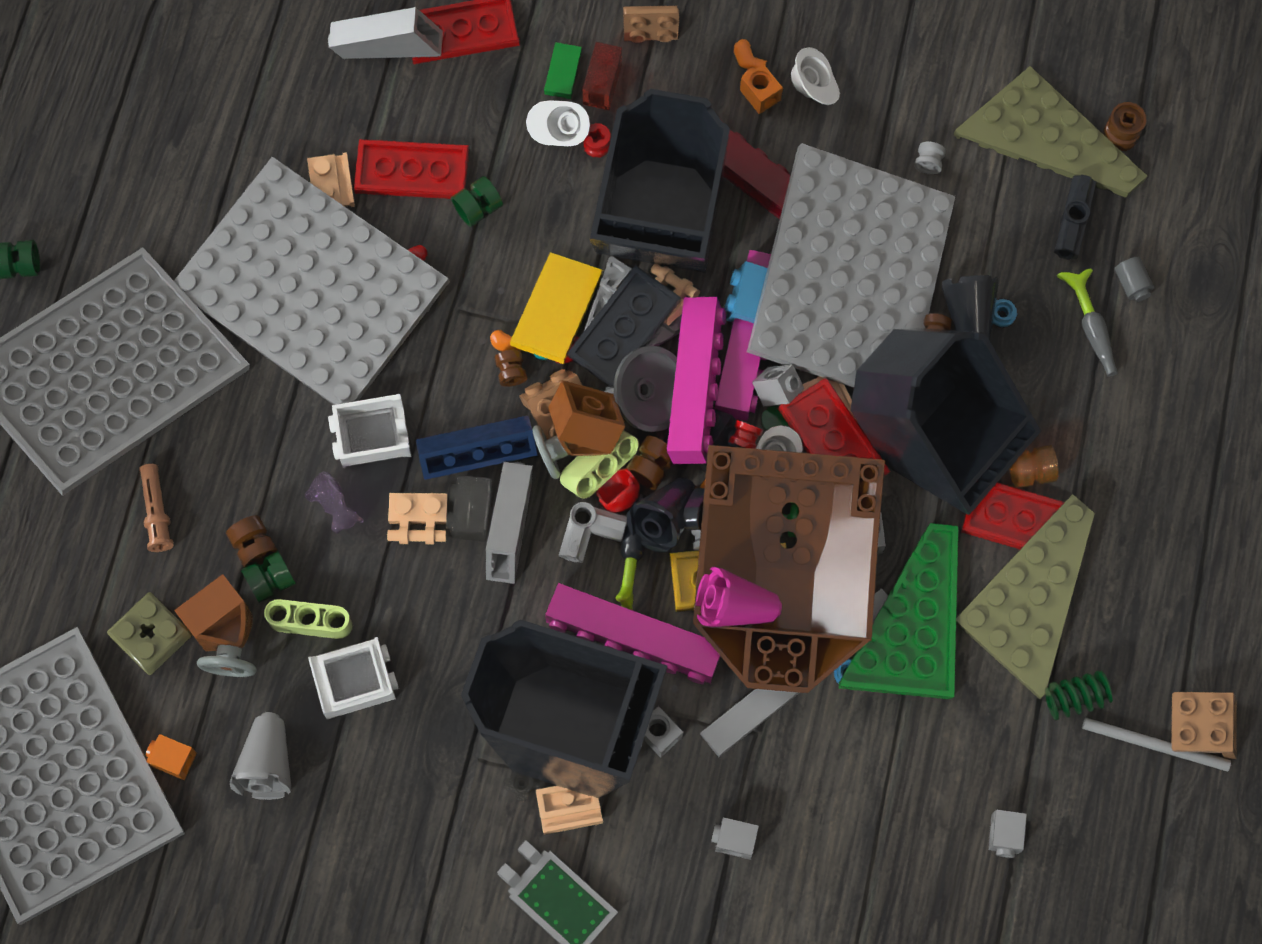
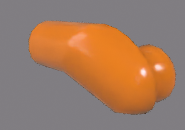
(745, 56)
(501, 341)

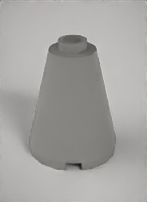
(264, 760)

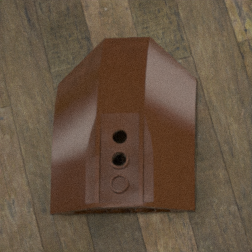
(821, 581)

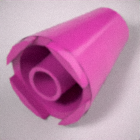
(734, 601)

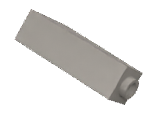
(386, 36)
(508, 522)

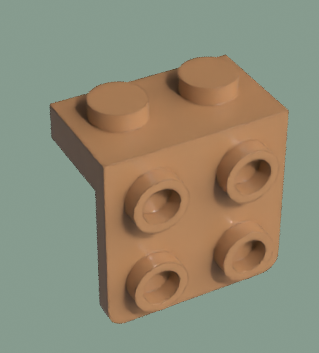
(539, 396)

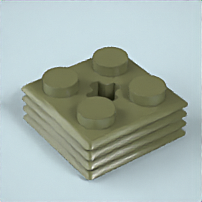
(147, 651)

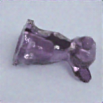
(331, 497)

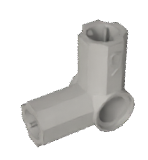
(578, 535)

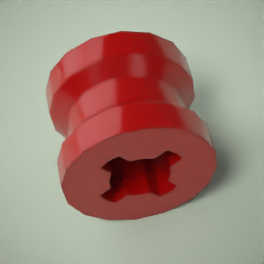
(600, 145)
(745, 435)

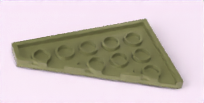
(1042, 127)
(1027, 602)

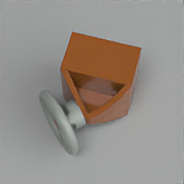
(584, 422)
(219, 624)

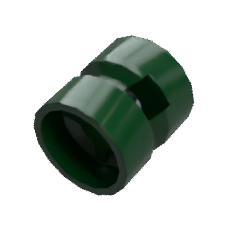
(468, 206)
(28, 259)
(268, 576)

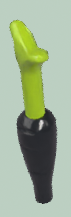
(632, 552)

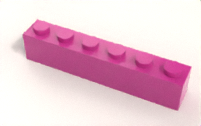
(740, 367)
(695, 380)
(632, 633)

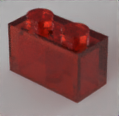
(602, 76)

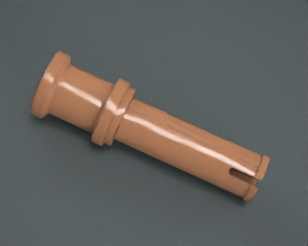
(156, 519)

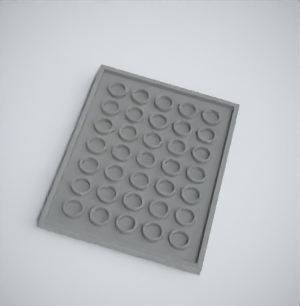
(847, 264)
(310, 284)
(108, 370)
(70, 780)

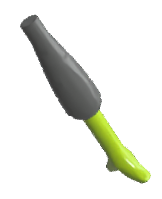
(1092, 322)

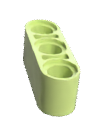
(589, 473)
(297, 610)

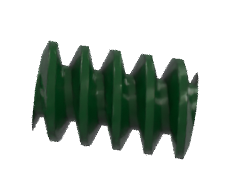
(1078, 693)

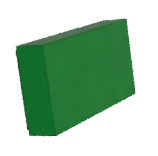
(563, 70)

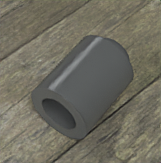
(1134, 279)

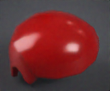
(619, 491)

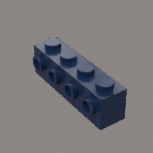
(476, 447)

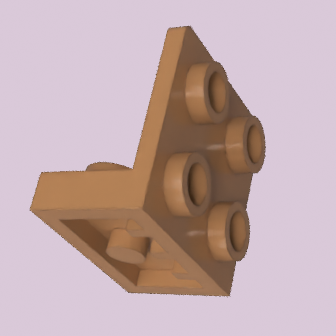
(651, 23)
(1204, 723)

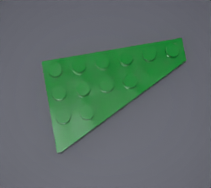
(915, 626)

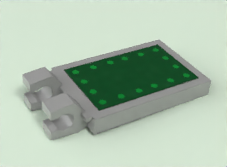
(557, 898)

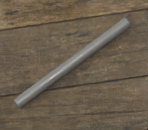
(1154, 744)

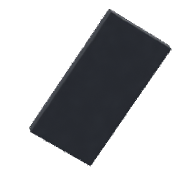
(624, 324)

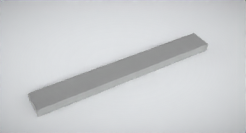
(755, 709)

